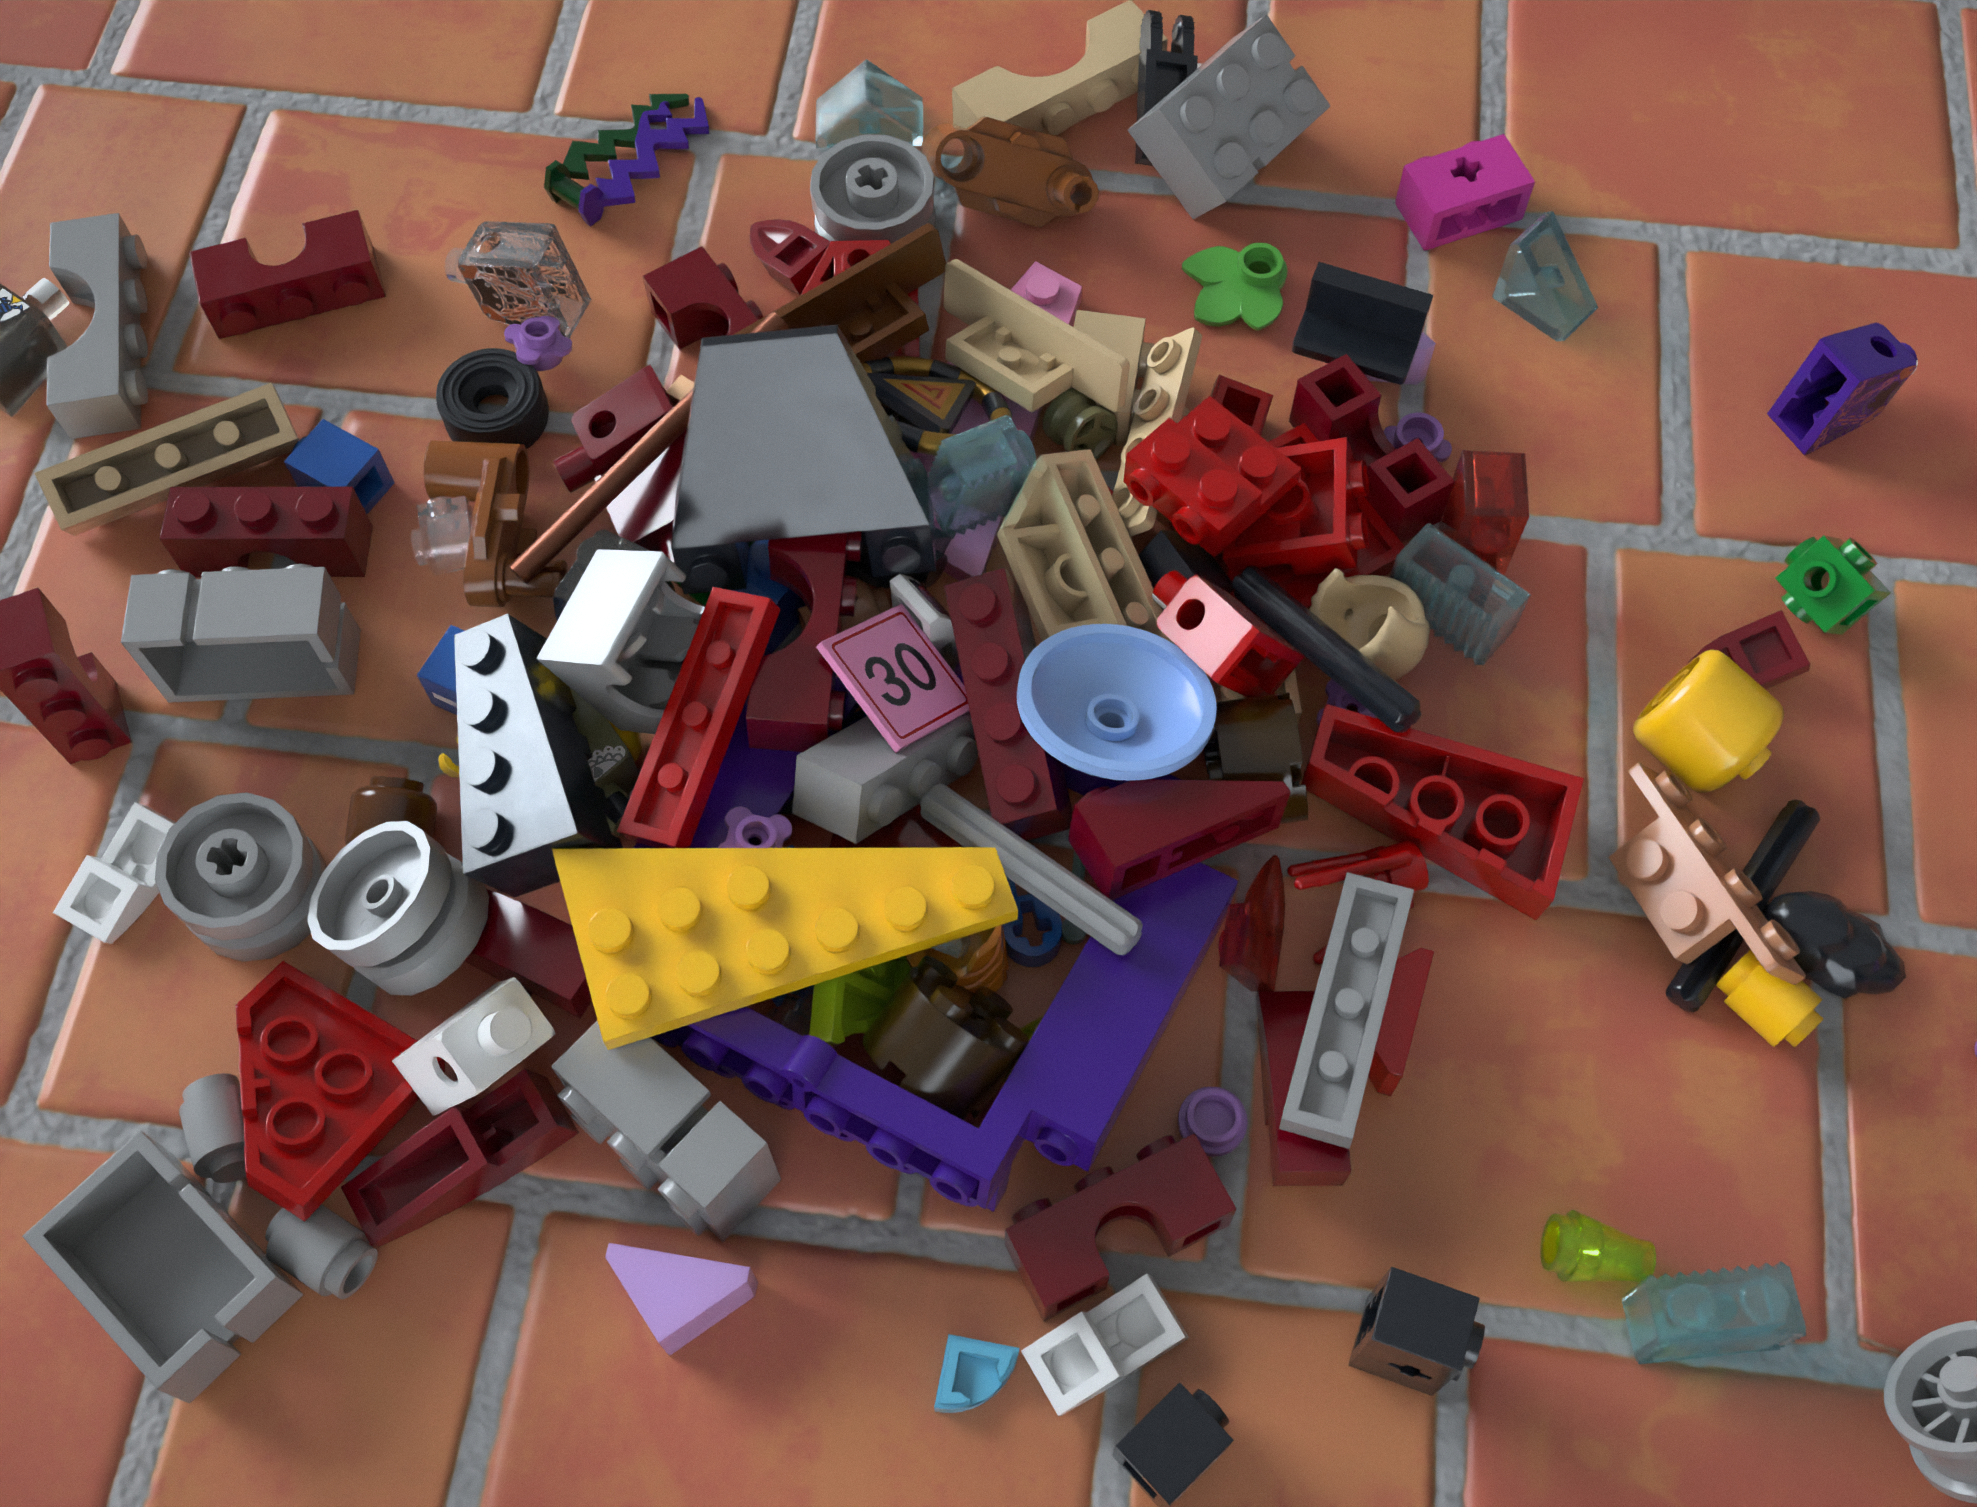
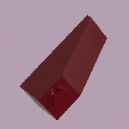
(1163, 826)

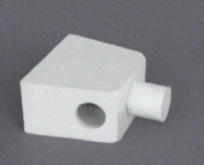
(478, 1043)

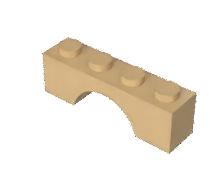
(1061, 100)

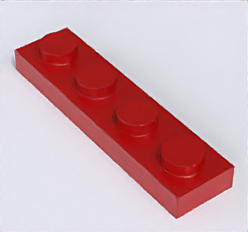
(699, 720)

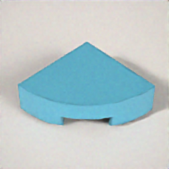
(972, 1373)

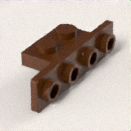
(872, 297)

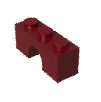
(330, 273)
(697, 299)
(1405, 482)
(309, 525)
(61, 694)
(1167, 1190)

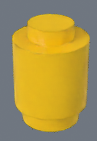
(1769, 1003)

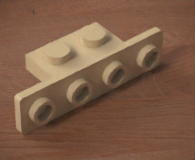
(1025, 348)
(1161, 396)

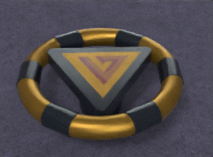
(929, 397)

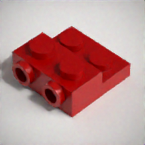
(1208, 475)
(1315, 521)

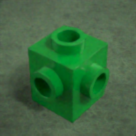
(1851, 585)

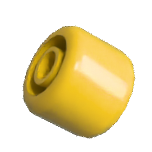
(1710, 723)

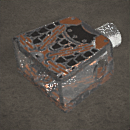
(520, 274)

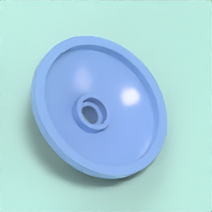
(1116, 702)

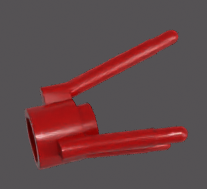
(1395, 864)

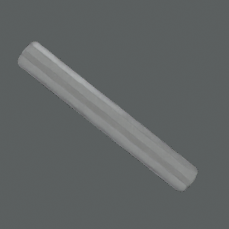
(1033, 870)

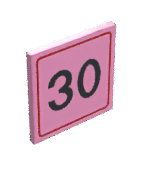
(896, 676)

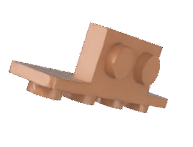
(1690, 888)

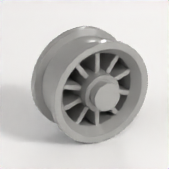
(1934, 1407)

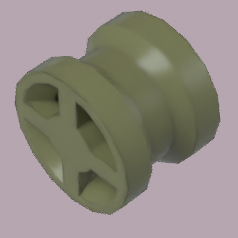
(1079, 423)

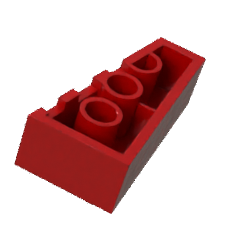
(1462, 805)

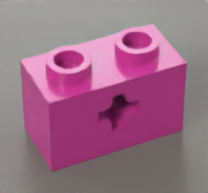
(1464, 191)

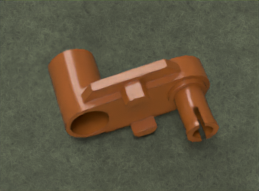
(1012, 171)
(498, 483)

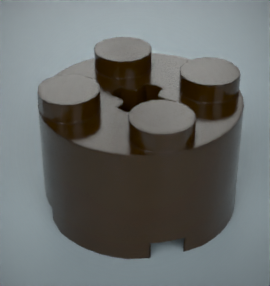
(1259, 742)
(946, 1039)

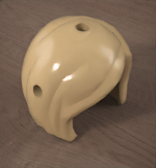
(1376, 617)

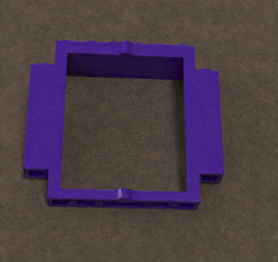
(1066, 1080)

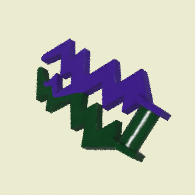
(619, 190)

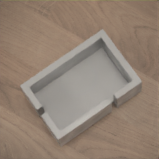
(1229, 118)
(242, 634)
(653, 1112)
(162, 1267)

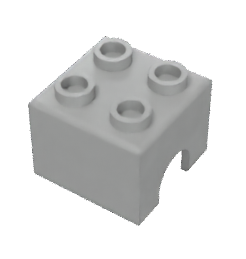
(624, 637)

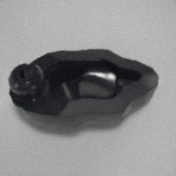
(1837, 945)

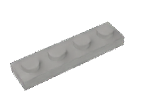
(1347, 1011)

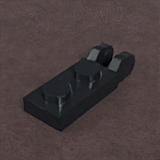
(1162, 70)

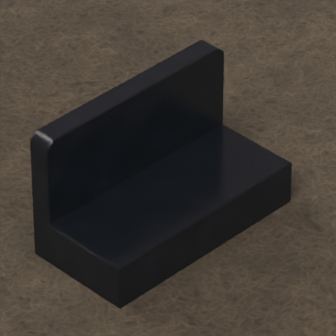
(1362, 318)

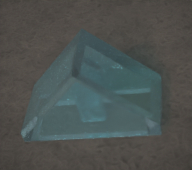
(868, 104)
(1545, 281)

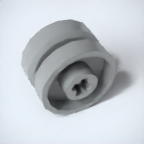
(872, 190)
(240, 875)
(398, 908)

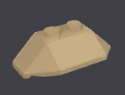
(1075, 550)

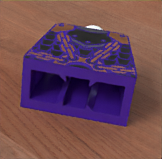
(1854, 373)

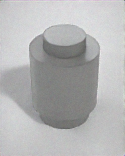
(214, 1127)
(321, 1251)

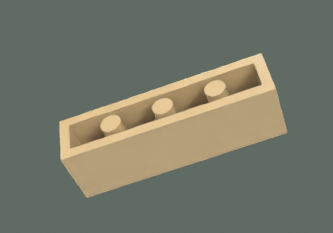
(175, 454)

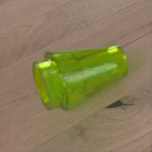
(1593, 1251)

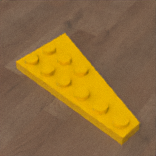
(725, 928)

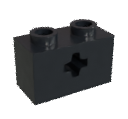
(1417, 1332)

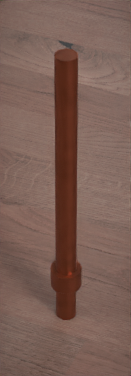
(614, 481)

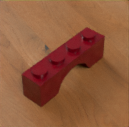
(992, 642)
(794, 688)

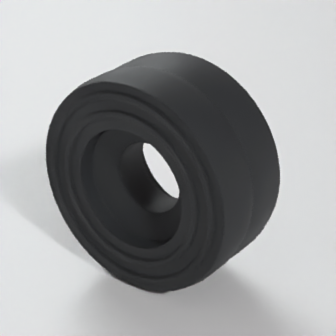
(488, 374)

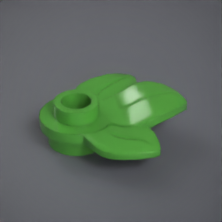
(1234, 287)

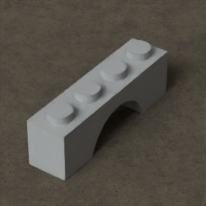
(99, 378)

